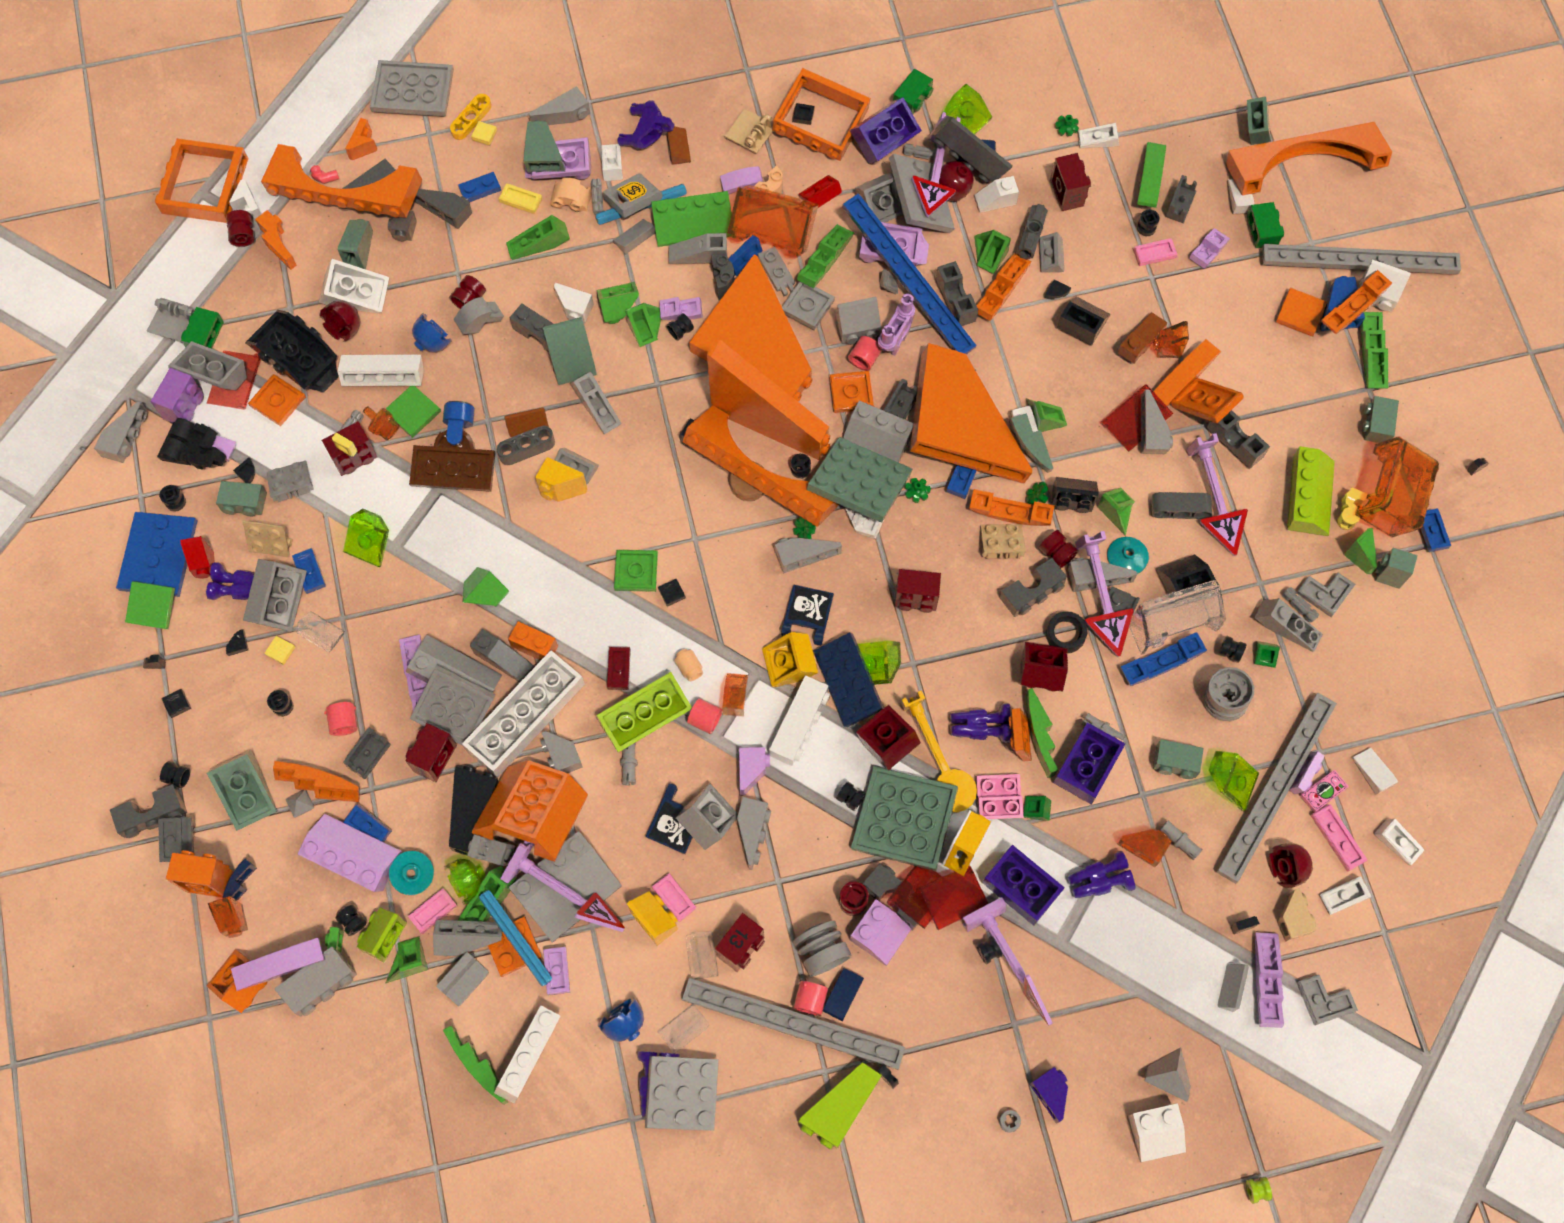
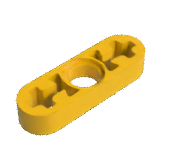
(471, 108)

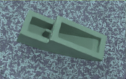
(1031, 442)

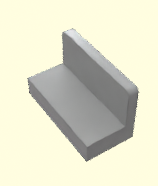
(462, 979)

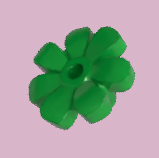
(1067, 124)
(917, 490)
(1037, 493)
(804, 528)

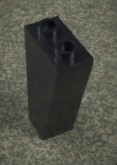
(469, 799)

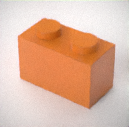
(532, 641)

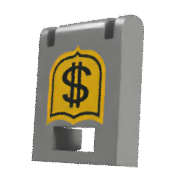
(636, 192)

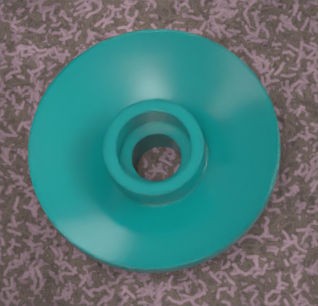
(1117, 554)
(411, 861)

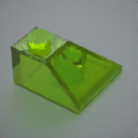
(970, 108)
(366, 537)
(882, 660)
(1233, 777)

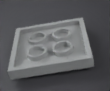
(452, 704)
(681, 1093)

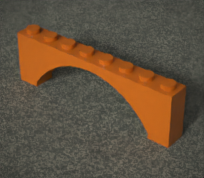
(1357, 142)
(388, 196)
(712, 438)

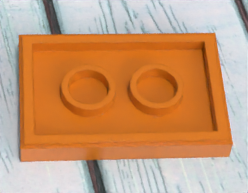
(1207, 400)

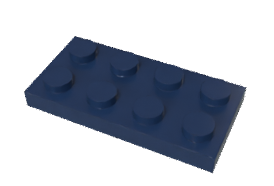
(848, 680)

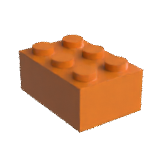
(198, 874)

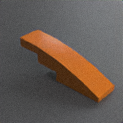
(1002, 286)
(1187, 372)
(321, 782)

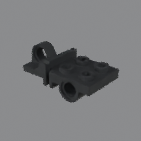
(191, 445)

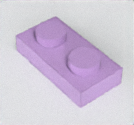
(1309, 769)
(557, 966)

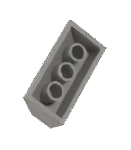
(435, 653)

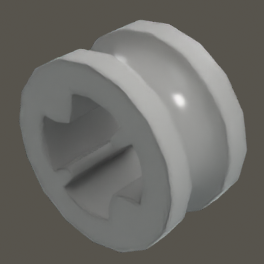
(1016, 1124)

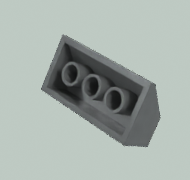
(971, 149)

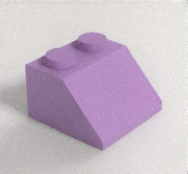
(880, 932)

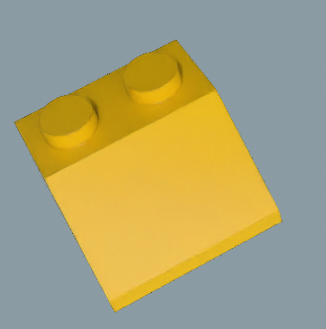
(559, 481)
(790, 659)
(652, 917)

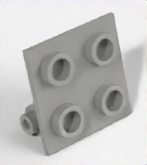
(170, 319)
(289, 479)

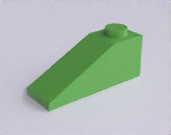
(539, 238)
(475, 909)

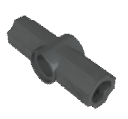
(1032, 231)

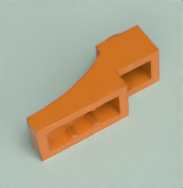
(272, 237)

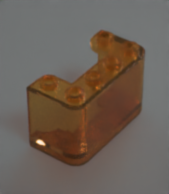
(772, 218)
(1401, 489)

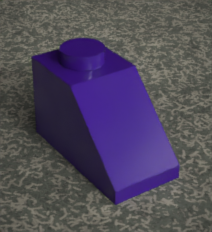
(1052, 1092)

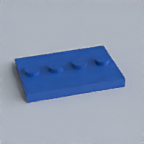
(155, 551)

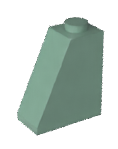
(541, 150)
(356, 243)

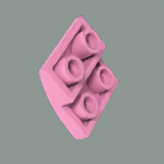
(999, 796)

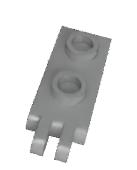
(776, 270)

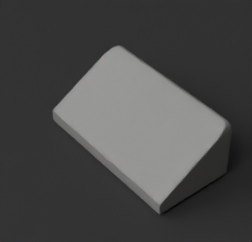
(635, 236)
(1051, 253)
(577, 462)
(1233, 987)

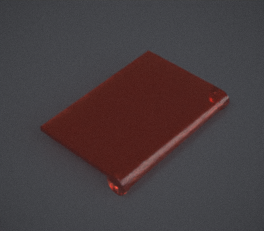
(239, 397)
(1126, 419)
(952, 897)
(907, 899)

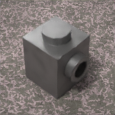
(403, 228)

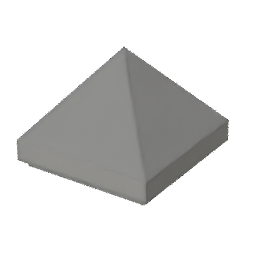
(889, 281)
(299, 803)

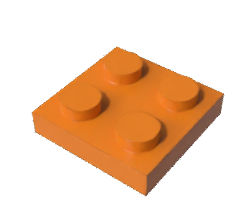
(1021, 738)
(504, 954)

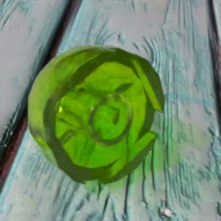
(465, 878)

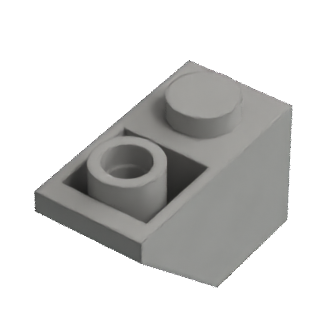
(562, 753)

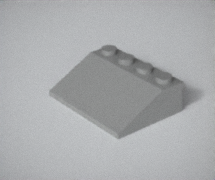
(577, 868)

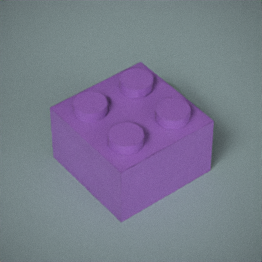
(177, 396)

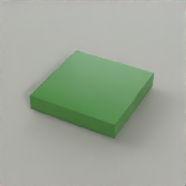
(413, 410)
(636, 570)
(150, 605)

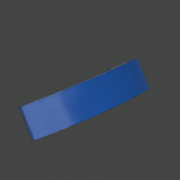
(1164, 660)

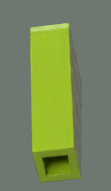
(839, 1108)

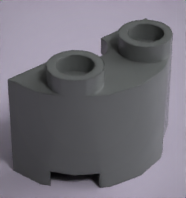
(723, 273)

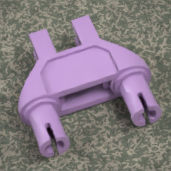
(899, 326)

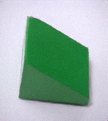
(1266, 654)
(1037, 808)

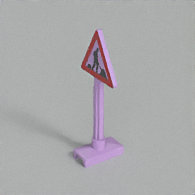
(930, 192)
(1225, 526)
(1111, 626)
(591, 910)
(986, 916)

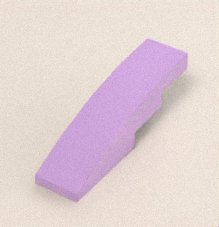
(408, 649)
(277, 964)
(1268, 980)

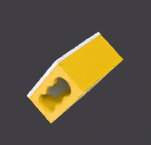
(966, 842)

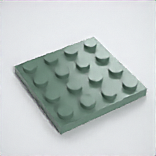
(859, 479)
(905, 818)

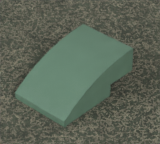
(569, 350)

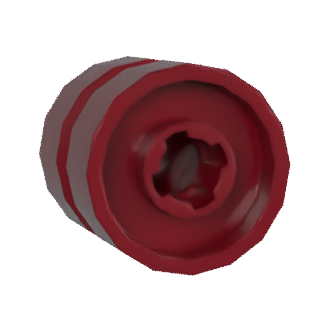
(240, 228)
(469, 289)
(1057, 547)
(853, 898)

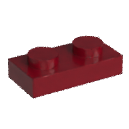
(618, 668)

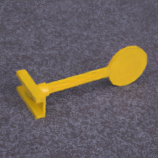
(966, 785)

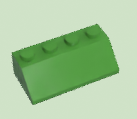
(691, 217)

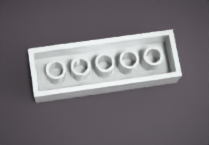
(523, 713)

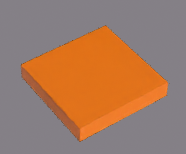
(1301, 312)
(849, 389)
(276, 400)

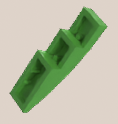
(1151, 175)
(825, 256)
(1374, 351)
(1039, 726)
(481, 1071)

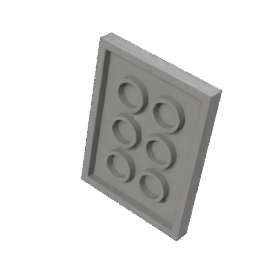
(411, 88)
(903, 171)

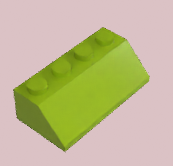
(1311, 492)
(644, 712)

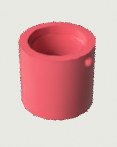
(865, 353)
(704, 716)
(341, 718)
(810, 998)

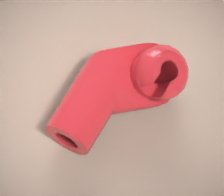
(323, 177)

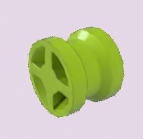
(1258, 1190)

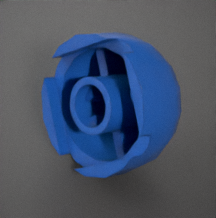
(429, 335)
(623, 1021)

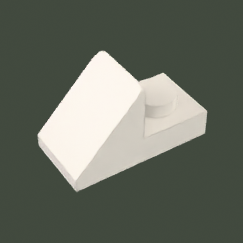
(243, 199)

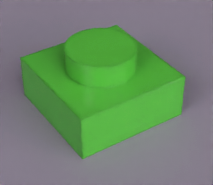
(334, 938)

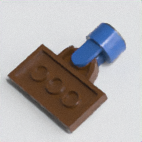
(453, 458)

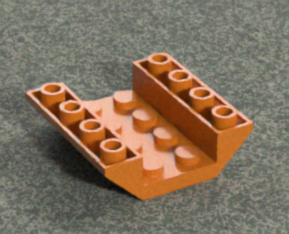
(533, 806)

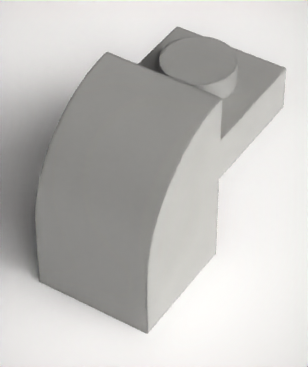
(475, 314)
(491, 850)

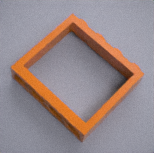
(830, 90)
(198, 211)

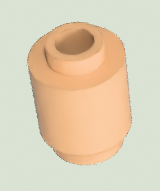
(688, 664)

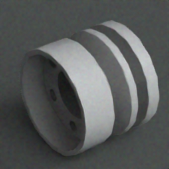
(1236, 686)
(820, 944)

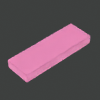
(1338, 837)

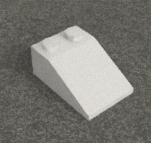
(355, 286)

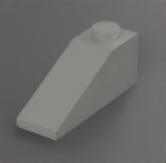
(563, 109)
(595, 402)
(1154, 429)
(801, 552)
(1083, 578)
(459, 937)

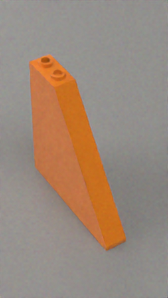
(758, 330)
(762, 404)
(959, 419)

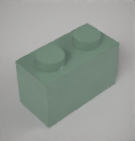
(1258, 120)
(1380, 419)
(241, 498)
(1395, 568)
(1178, 759)

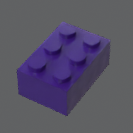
(886, 130)
(1089, 763)
(1023, 885)

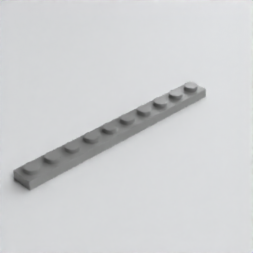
(1360, 258)
(1276, 788)
(793, 1023)

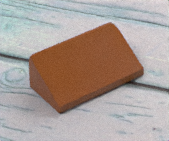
(679, 146)
(525, 421)

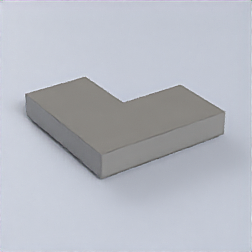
(1326, 598)
(1325, 1007)

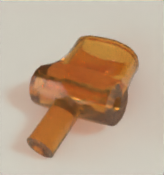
(382, 423)

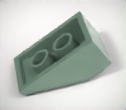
(242, 790)

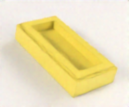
(520, 198)

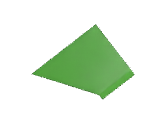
(991, 249)
(644, 323)
(1047, 415)
(1117, 508)
(1363, 552)
(483, 588)
(408, 960)

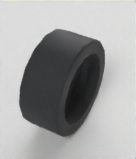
(1073, 618)

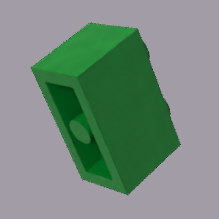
(915, 90)
(1265, 224)
(202, 328)

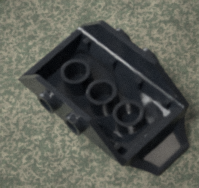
(295, 351)

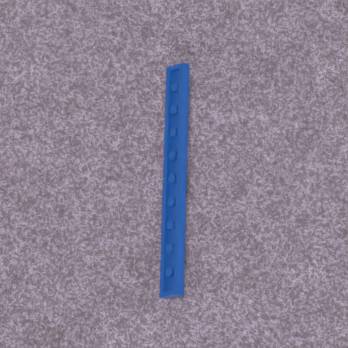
(908, 275)

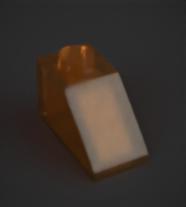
(1172, 341)
(735, 694)
(1146, 845)
(229, 916)

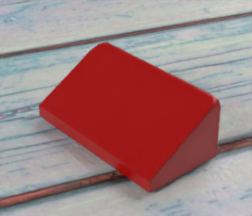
(822, 191)

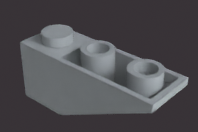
(698, 249)
(119, 436)
(1287, 623)
(751, 822)

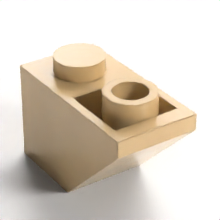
(1295, 917)

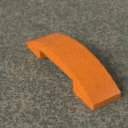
(1357, 303)
(1011, 511)

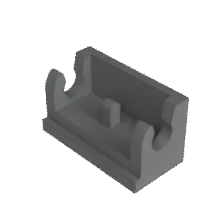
(1181, 200)
(902, 400)
(366, 753)

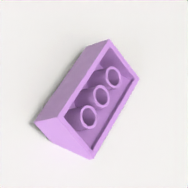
(349, 853)

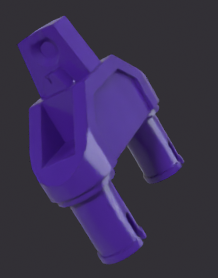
(649, 127)

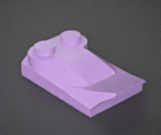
(576, 159)
(908, 238)

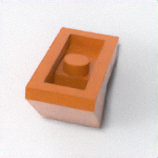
(360, 141)

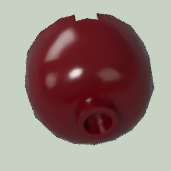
(957, 176)
(340, 320)
(1290, 864)

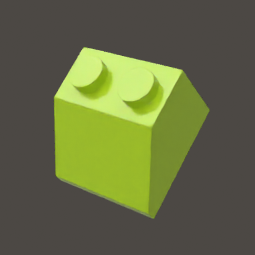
(381, 934)

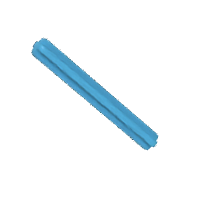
(670, 193)
(515, 938)

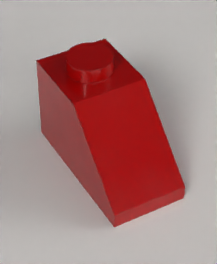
(198, 556)

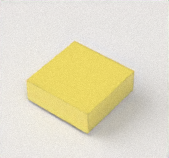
(484, 133)
(344, 444)
(280, 650)

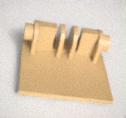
(750, 130)
(266, 538)
(1002, 539)

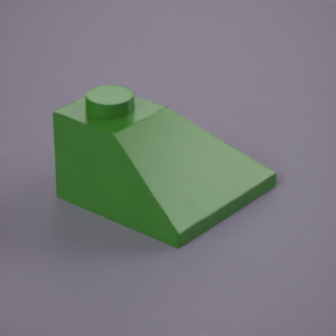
(616, 300)

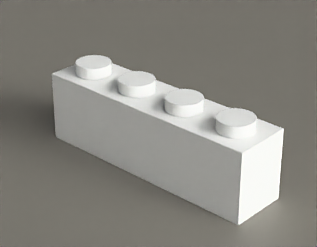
(381, 370)
(799, 720)
(527, 1054)

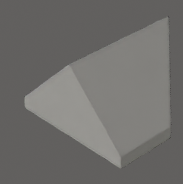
(1170, 1075)

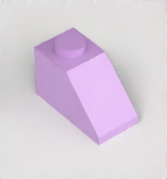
(752, 766)

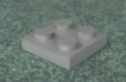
(808, 305)

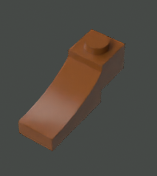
(1141, 338)

